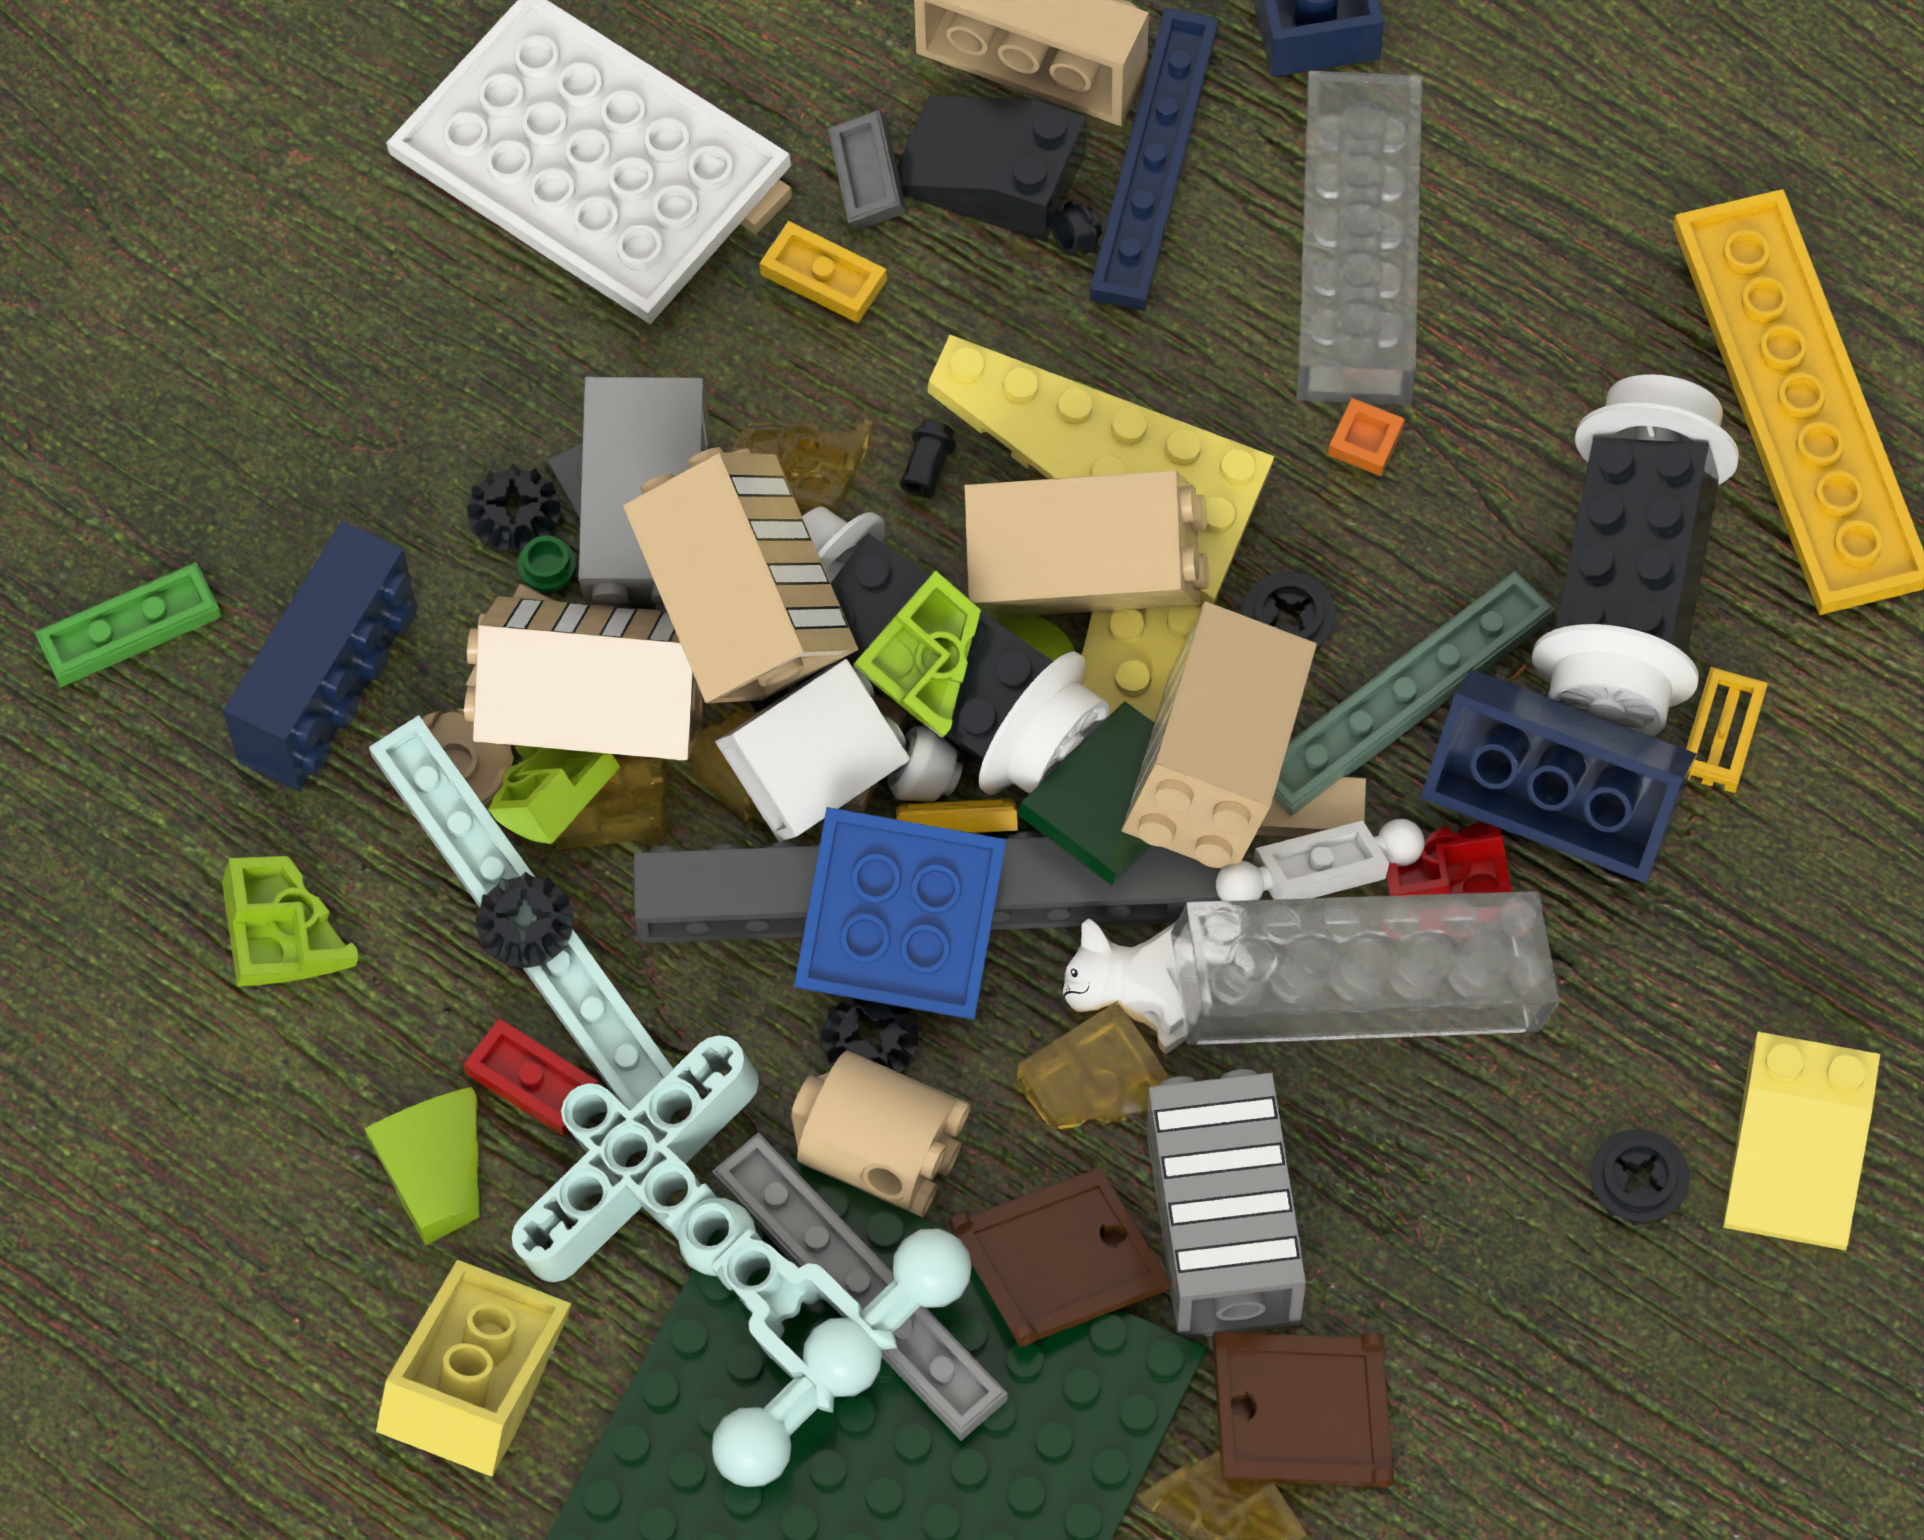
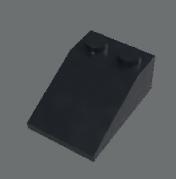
(994, 160)

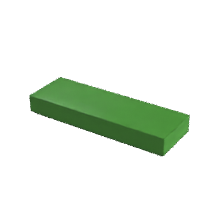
(128, 624)

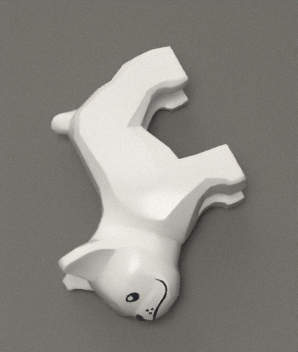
(1136, 977)

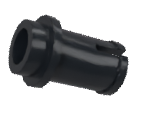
(931, 445)

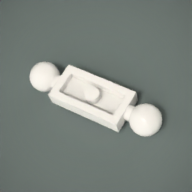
(1322, 862)

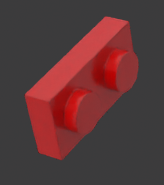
(525, 1074)

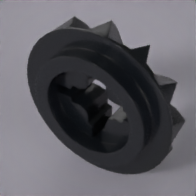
(535, 520)
(1292, 593)
(544, 938)
(897, 1042)
(1634, 1151)

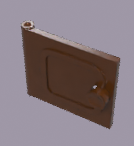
(1051, 1264)
(1314, 1404)

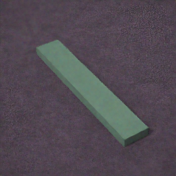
(1409, 690)

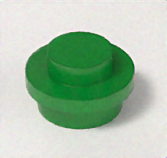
(546, 564)

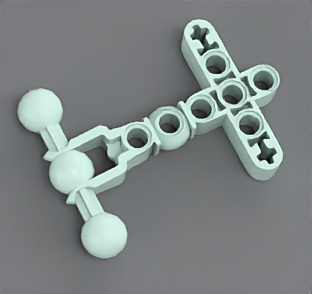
(839, 1354)

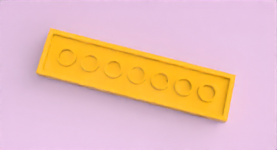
(1802, 402)

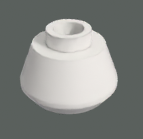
(930, 770)

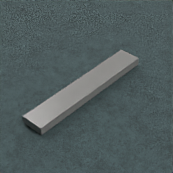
(814, 1234)

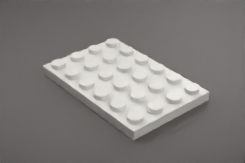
(589, 155)

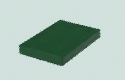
(1090, 794)

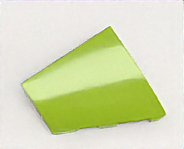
(925, 653)
(549, 790)
(278, 925)
(433, 1161)

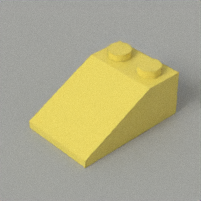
(1801, 1140)
(471, 1368)

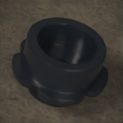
(1076, 228)

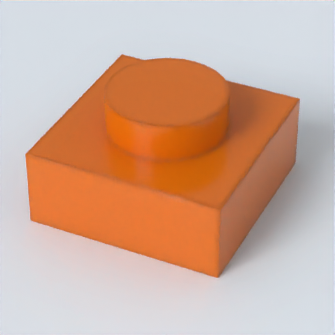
(1366, 437)

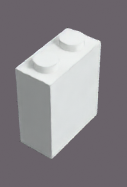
(814, 749)

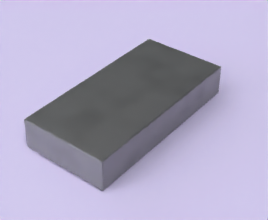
(867, 170)

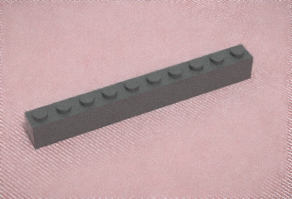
(769, 889)

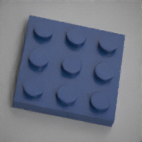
(900, 913)

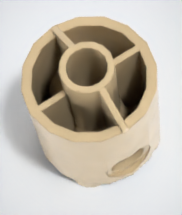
(878, 1131)

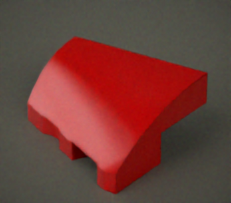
(1455, 864)

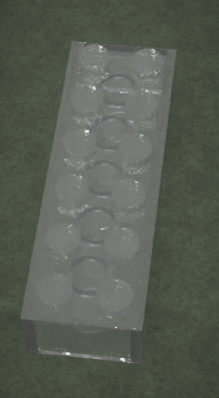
(1359, 238)
(1363, 967)

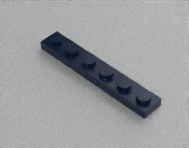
(1154, 159)

